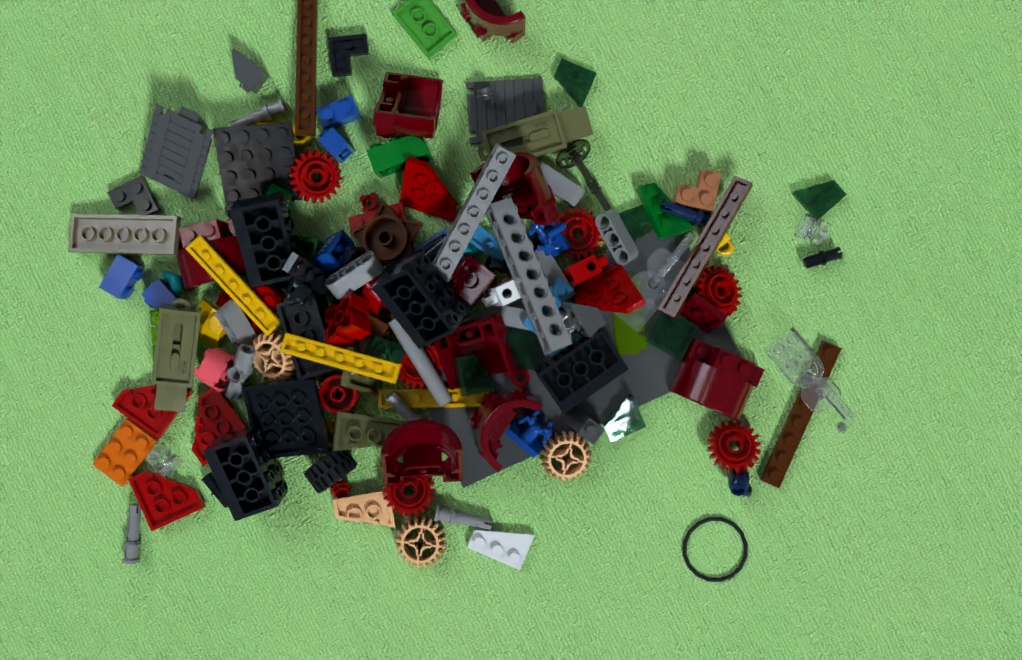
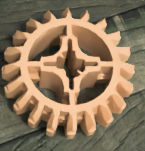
(269, 358)
(579, 460)
(418, 558)

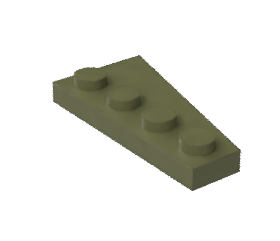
(361, 431)

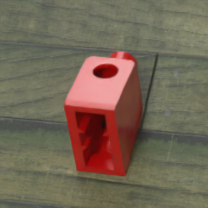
(579, 273)

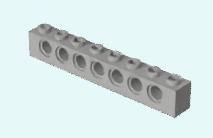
(473, 210)
(518, 268)

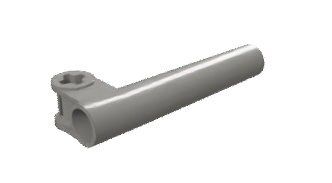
(422, 364)

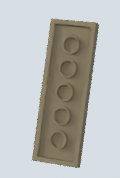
(124, 234)

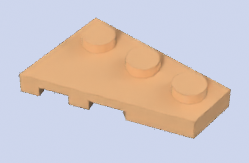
(365, 508)

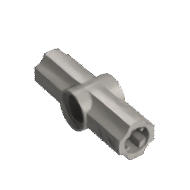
(240, 371)

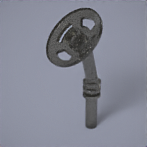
(577, 160)

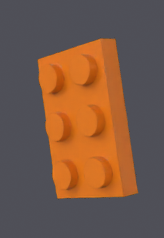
(125, 452)

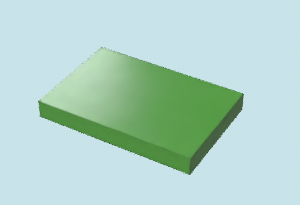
(425, 25)

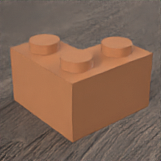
(702, 195)

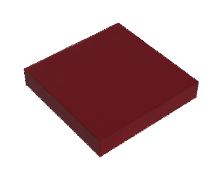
(471, 280)
(702, 313)

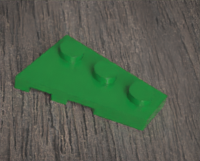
(663, 223)

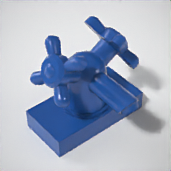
(551, 237)
(527, 436)

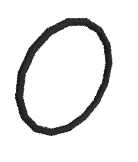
(742, 537)

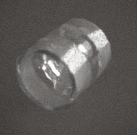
(806, 227)
(169, 465)

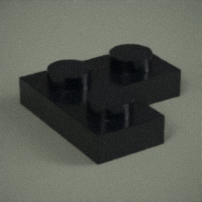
(342, 50)
(136, 192)

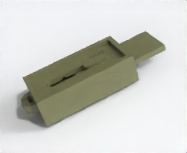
(539, 133)
(175, 353)

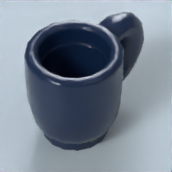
(739, 483)

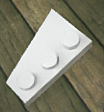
(502, 546)

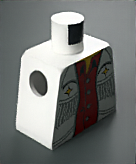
(501, 293)

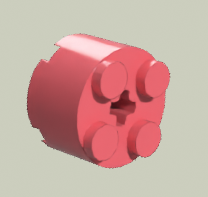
(214, 368)

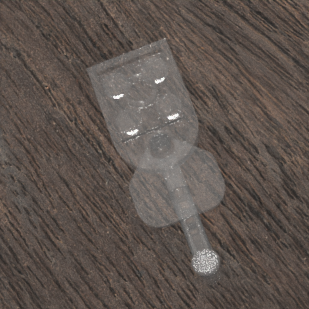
(661, 272)
(806, 370)

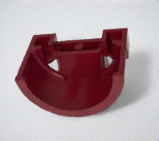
(490, 20)
(419, 107)
(529, 189)
(216, 234)
(483, 338)
(719, 383)
(494, 417)
(422, 448)

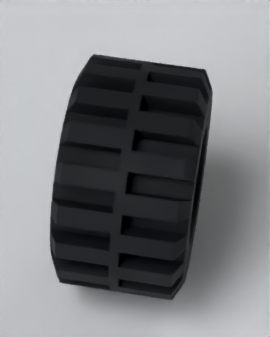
(330, 469)

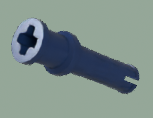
(695, 216)

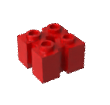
(347, 321)

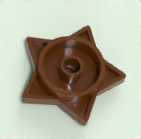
(385, 225)

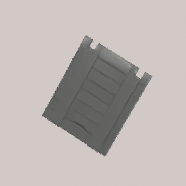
(510, 103)
(176, 152)

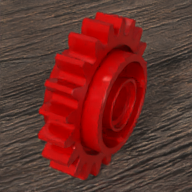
(327, 176)
(589, 230)
(719, 289)
(409, 372)
(742, 438)
(410, 503)

